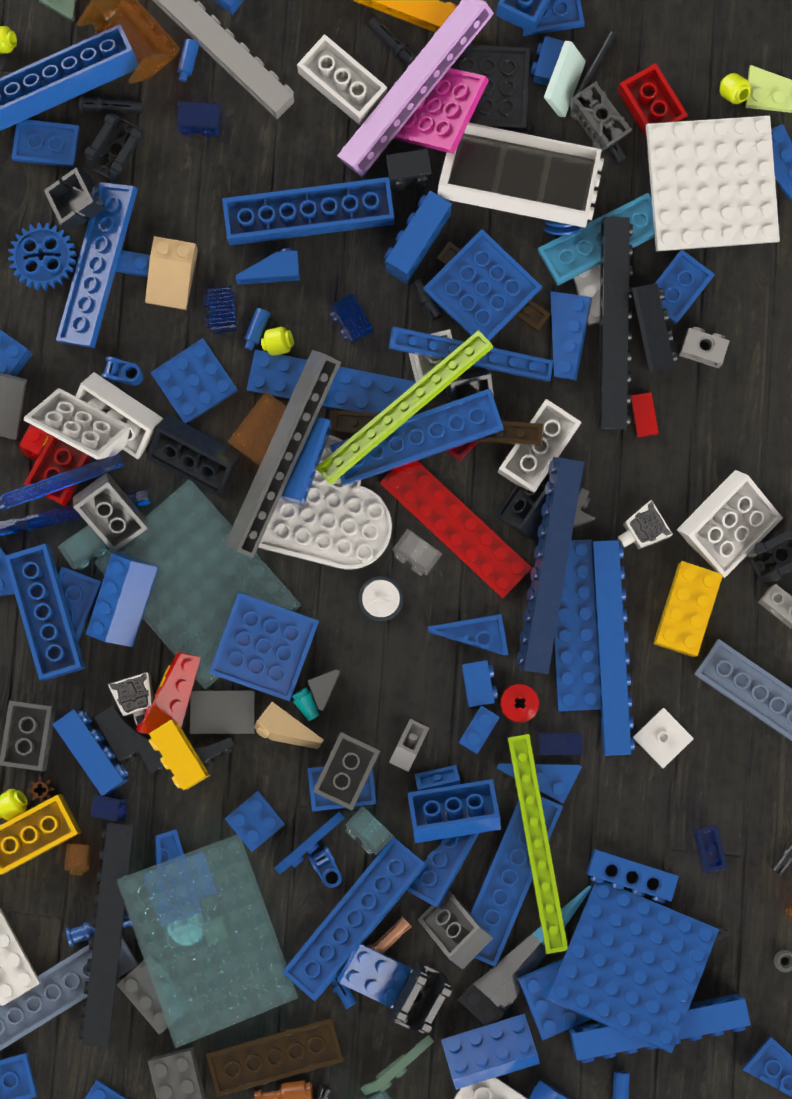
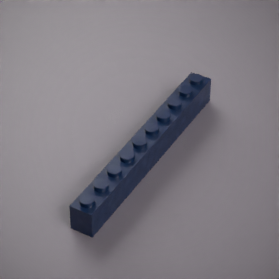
(550, 565)

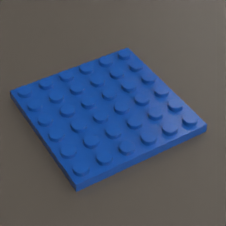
(633, 965)

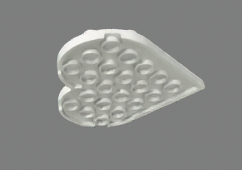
(335, 527)

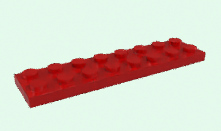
(456, 527)

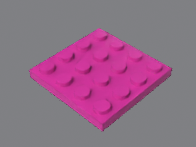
(445, 112)

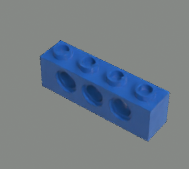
(666, 881)

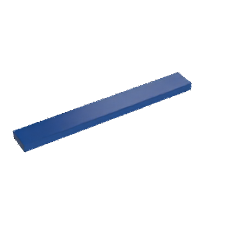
(495, 359)

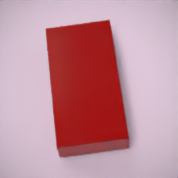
(644, 415)

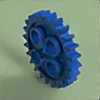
(42, 275)

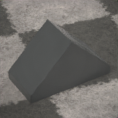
(322, 687)

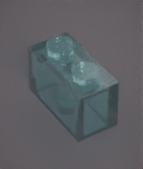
(82, 548)
(369, 831)

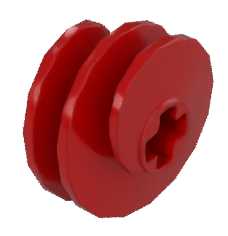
(531, 703)

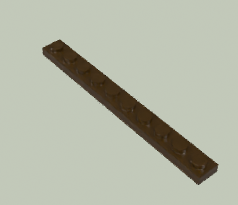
(513, 433)

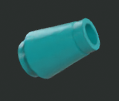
(305, 703)

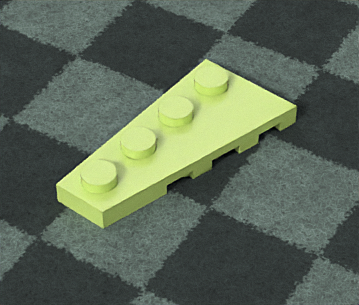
(769, 91)

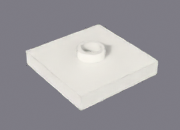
(663, 738)

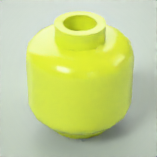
(7, 40)
(735, 88)
(277, 341)
(12, 804)

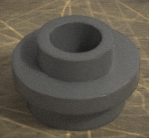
(777, 961)

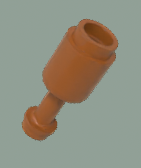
(288, 1090)

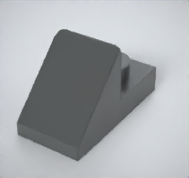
(580, 516)

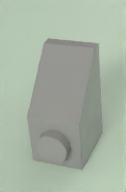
(409, 745)

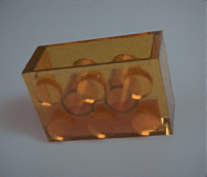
(258, 429)

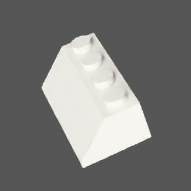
(123, 407)
(529, 464)

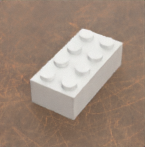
(342, 79)

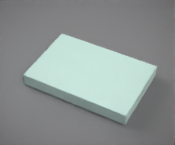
(564, 78)

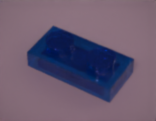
(560, 743)

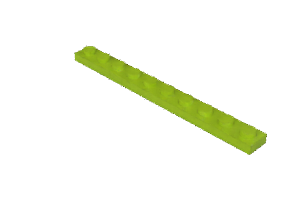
(404, 407)
(537, 844)

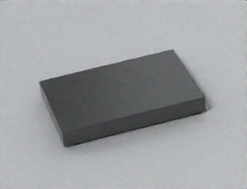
(11, 405)
(222, 712)

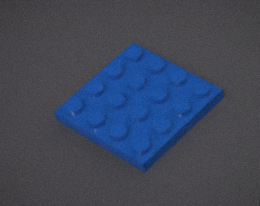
(482, 287)
(263, 646)

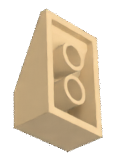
(170, 272)

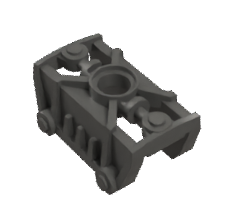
(591, 123)

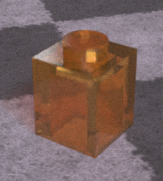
(77, 858)

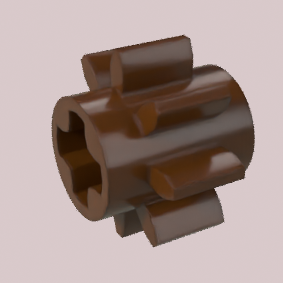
(36, 785)

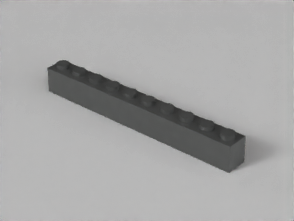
(282, 453)

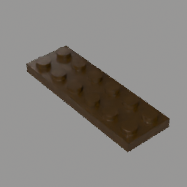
(274, 1057)

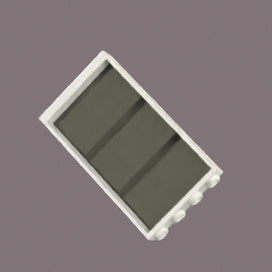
(522, 175)

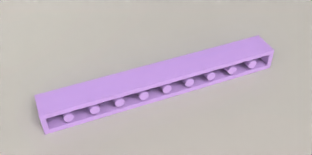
(415, 85)

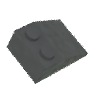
(455, 930)

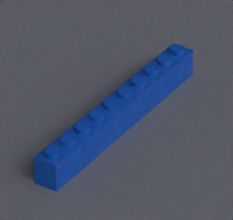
(611, 648)

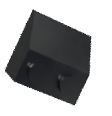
(469, 383)

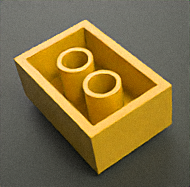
(178, 755)

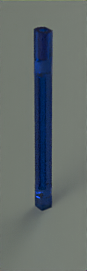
(60, 481)
(57, 516)

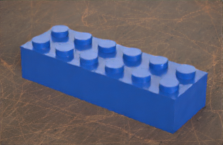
(44, 612)

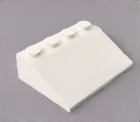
(80, 425)
(730, 523)

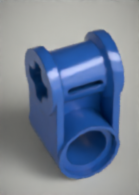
(118, 371)
(325, 866)

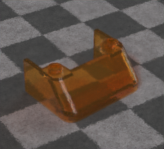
(146, 37)

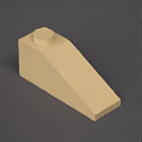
(284, 728)

